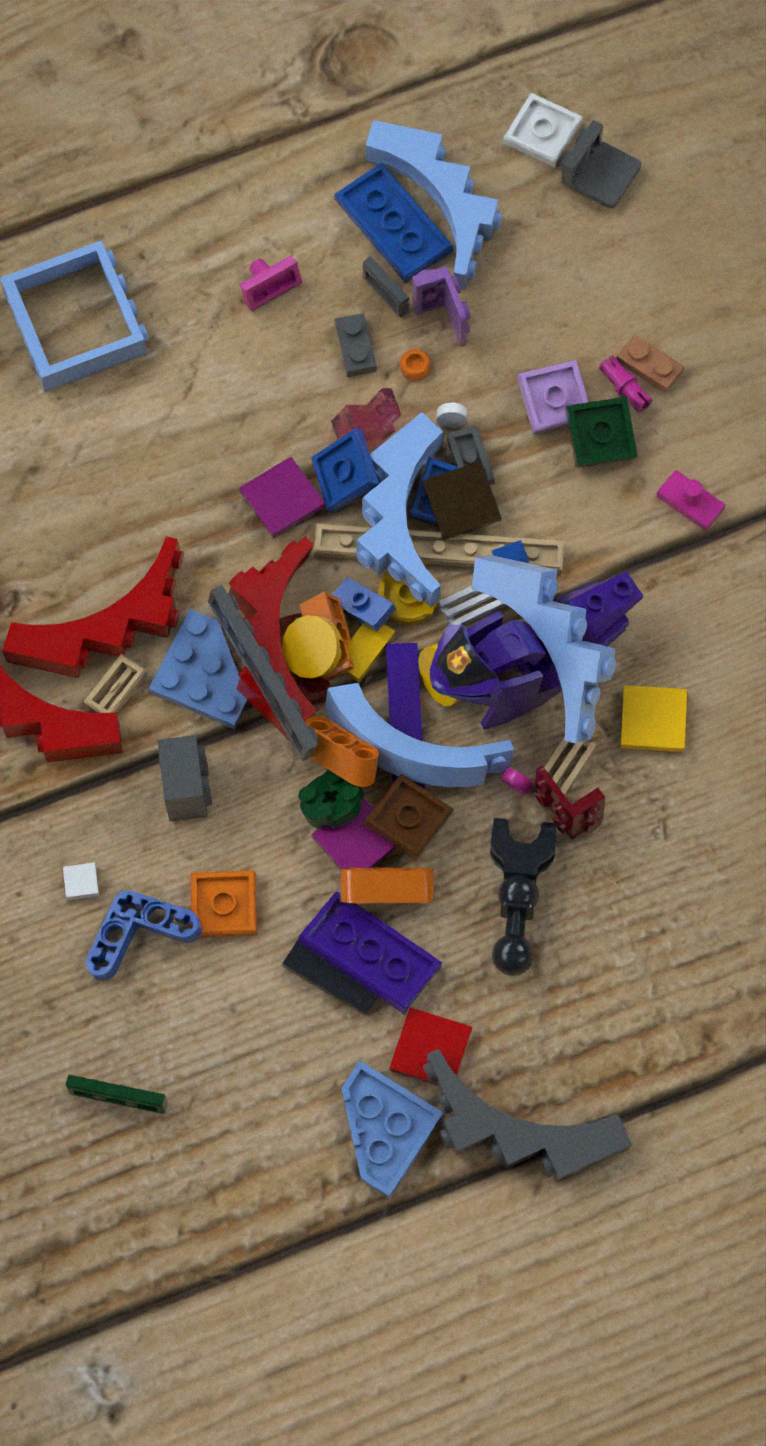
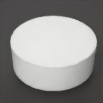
(452, 415)

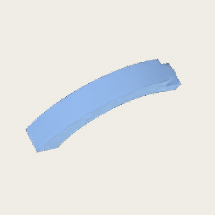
(411, 757)

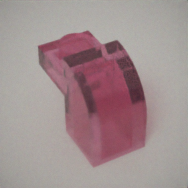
(374, 418)

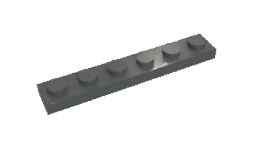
(258, 663)

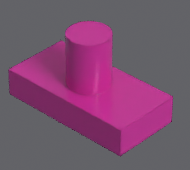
(269, 281)
(691, 500)

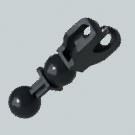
(518, 891)

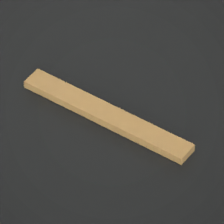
(460, 550)

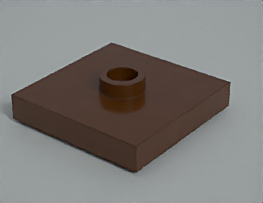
(408, 817)

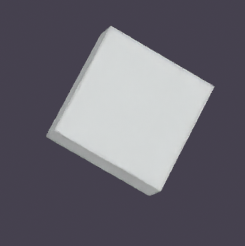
(81, 881)

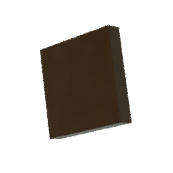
(461, 500)

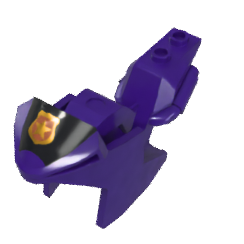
(471, 657)

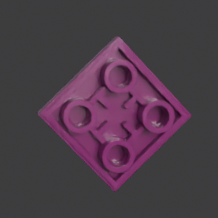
(282, 497)
(353, 843)

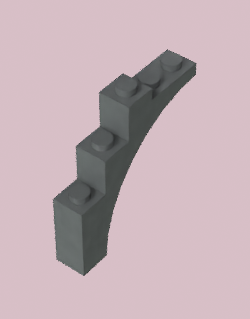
(516, 1140)

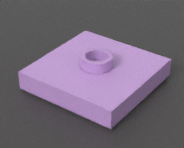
(549, 392)

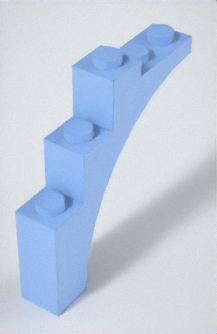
(421, 158)
(384, 508)
(560, 626)

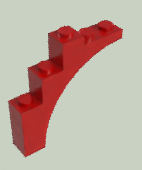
(260, 601)
(67, 645)
(58, 731)

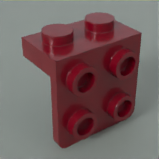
(573, 818)

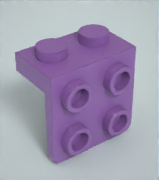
(438, 289)

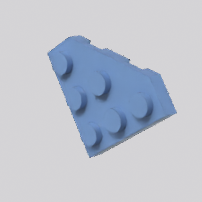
(201, 672)
(385, 1126)

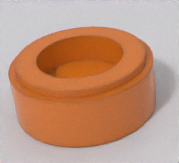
(415, 364)

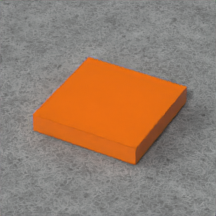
(225, 902)

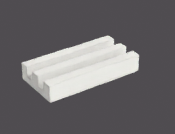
(462, 595)

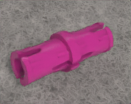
(625, 384)

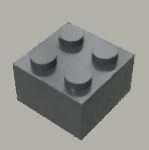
(184, 778)

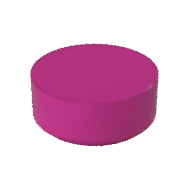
(517, 781)

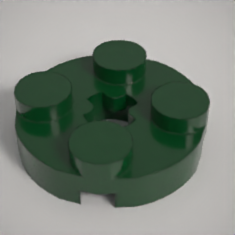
(337, 814)

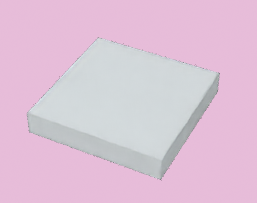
(543, 130)

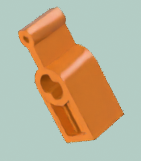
(330, 607)

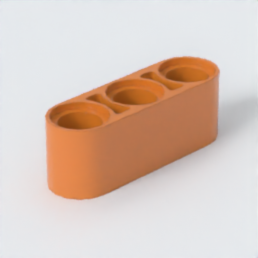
(344, 752)
(387, 885)

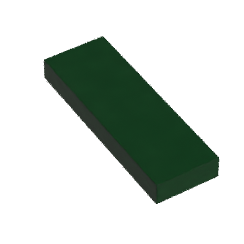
(116, 1094)

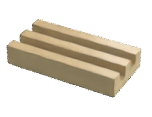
(90, 701)
(590, 748)

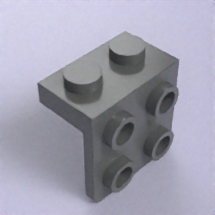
(598, 167)

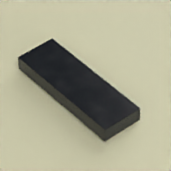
(328, 978)

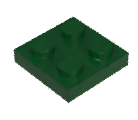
(601, 432)

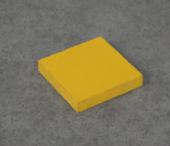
(653, 718)

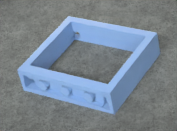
(93, 360)

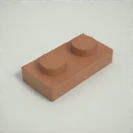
(650, 363)

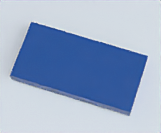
(393, 222)

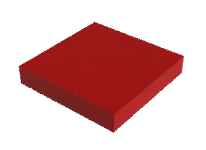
(424, 1034)

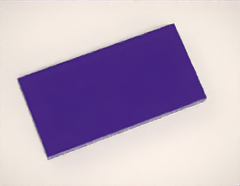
(370, 952)

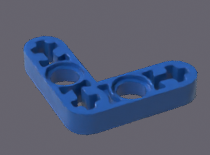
(129, 922)

